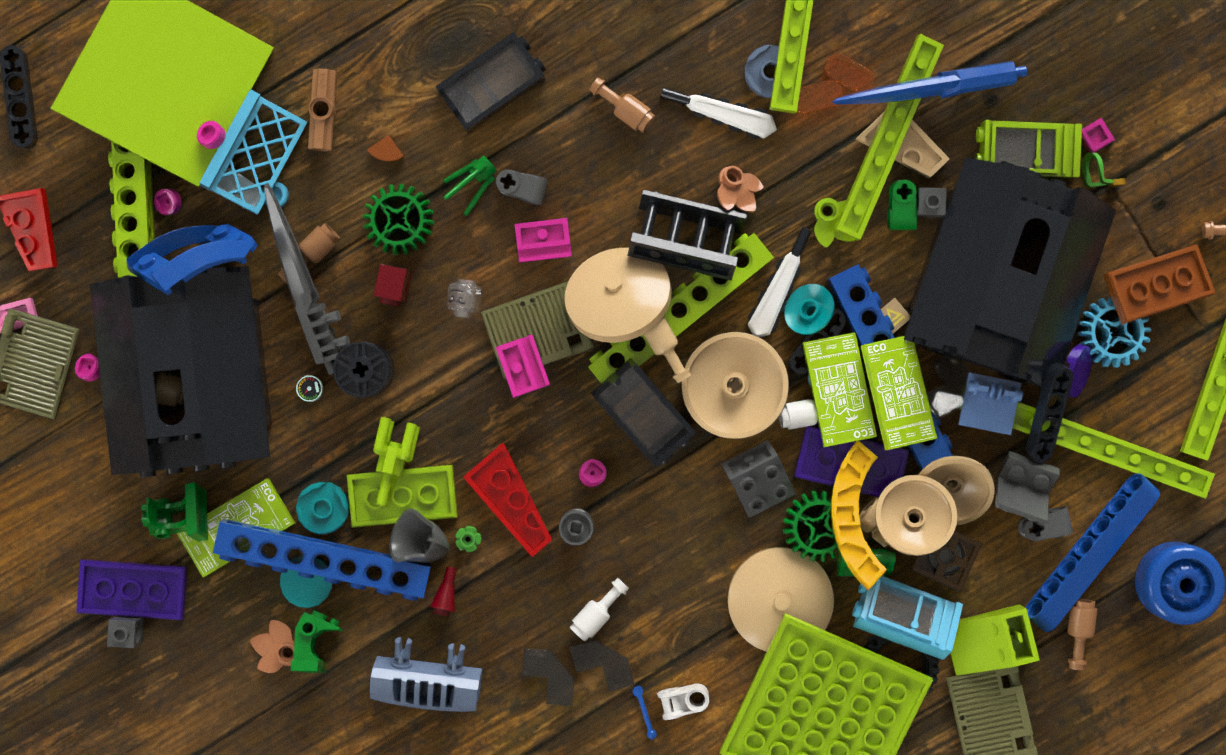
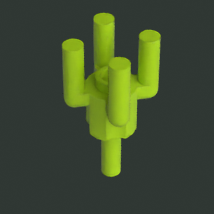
(392, 454)

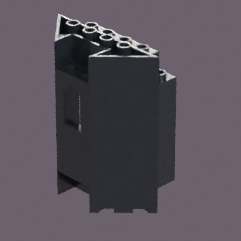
(982, 307)
(214, 339)

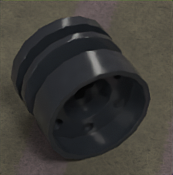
(376, 378)

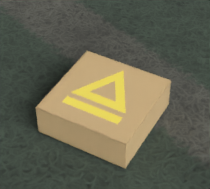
(896, 313)

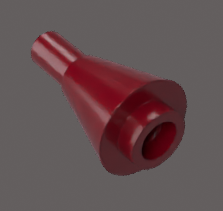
(445, 597)

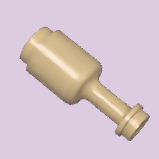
(663, 343)

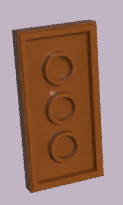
(1159, 284)

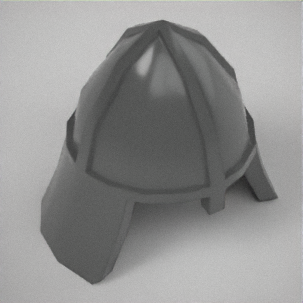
(417, 539)

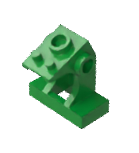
(160, 515)
(304, 646)

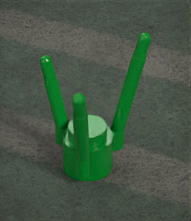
(480, 170)

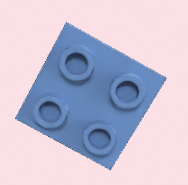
(990, 403)

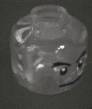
(464, 297)

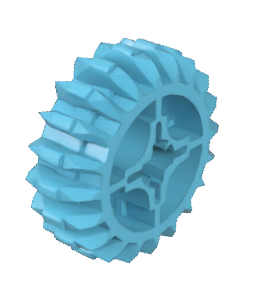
(1094, 321)

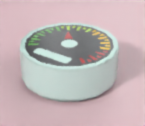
(309, 388)

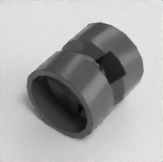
(576, 526)

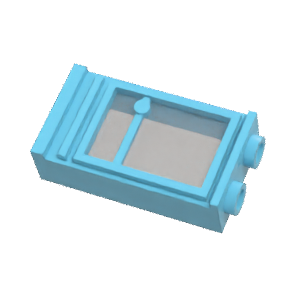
(908, 617)

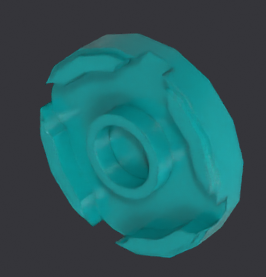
(322, 507)
(302, 590)

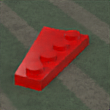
(506, 494)

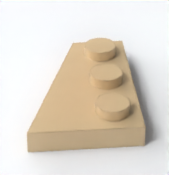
(916, 150)

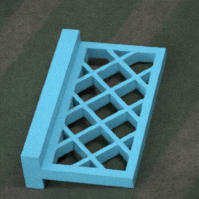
(232, 141)

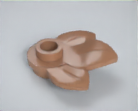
(740, 191)
(272, 647)

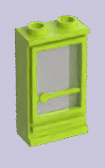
(1041, 147)

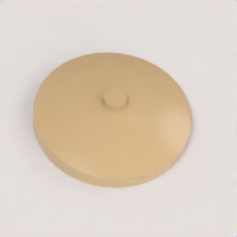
(617, 296)
(735, 385)
(777, 584)

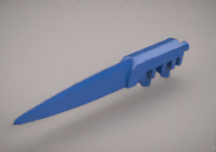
(945, 84)

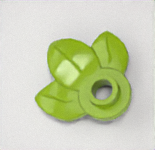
(825, 225)

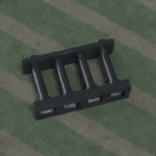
(680, 255)

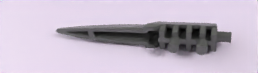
(302, 289)

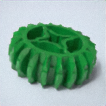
(407, 211)
(811, 536)

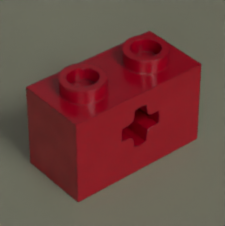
(393, 285)

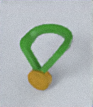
(1103, 182)

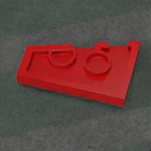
(30, 224)

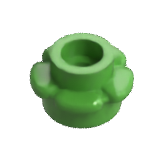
(471, 532)

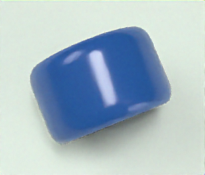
(1160, 577)

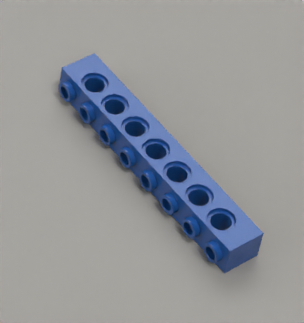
(841, 286)
(227, 548)

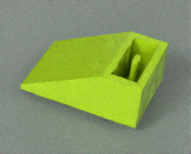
(994, 641)

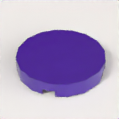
(1080, 364)

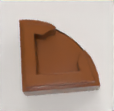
(386, 150)

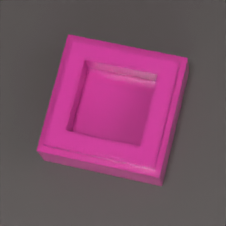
(1096, 136)

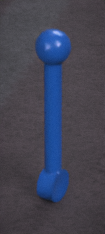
(638, 691)

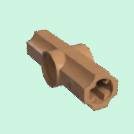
(322, 93)

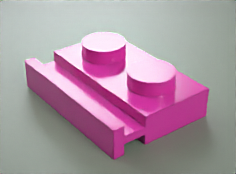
(543, 240)
(522, 366)

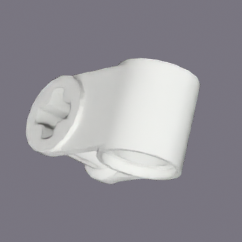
(681, 701)

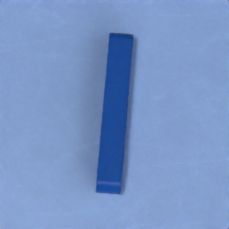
(1092, 552)

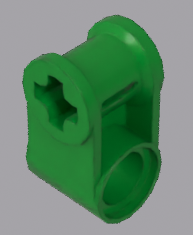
(902, 212)

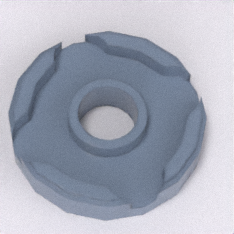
(754, 68)

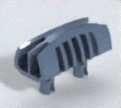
(426, 683)

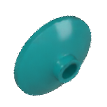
(801, 304)

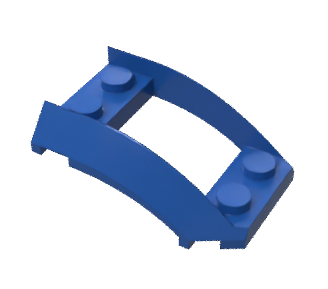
(221, 245)

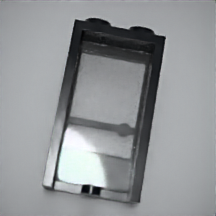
(492, 81)
(643, 413)

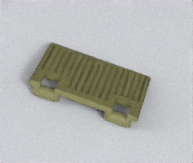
(542, 316)
(34, 361)
(991, 713)

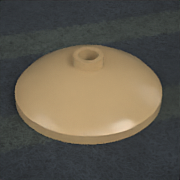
(973, 485)
(927, 501)

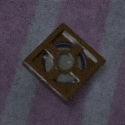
(949, 561)

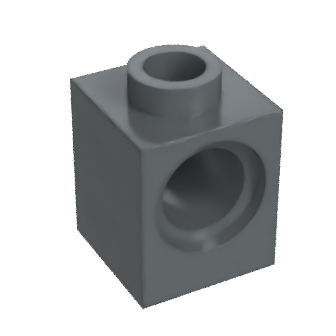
(931, 202)
(125, 631)

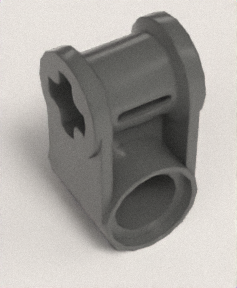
(527, 187)
(1056, 526)

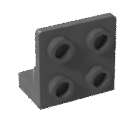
(758, 478)
(1025, 487)

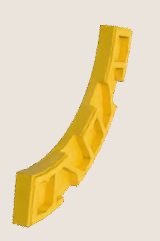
(846, 516)

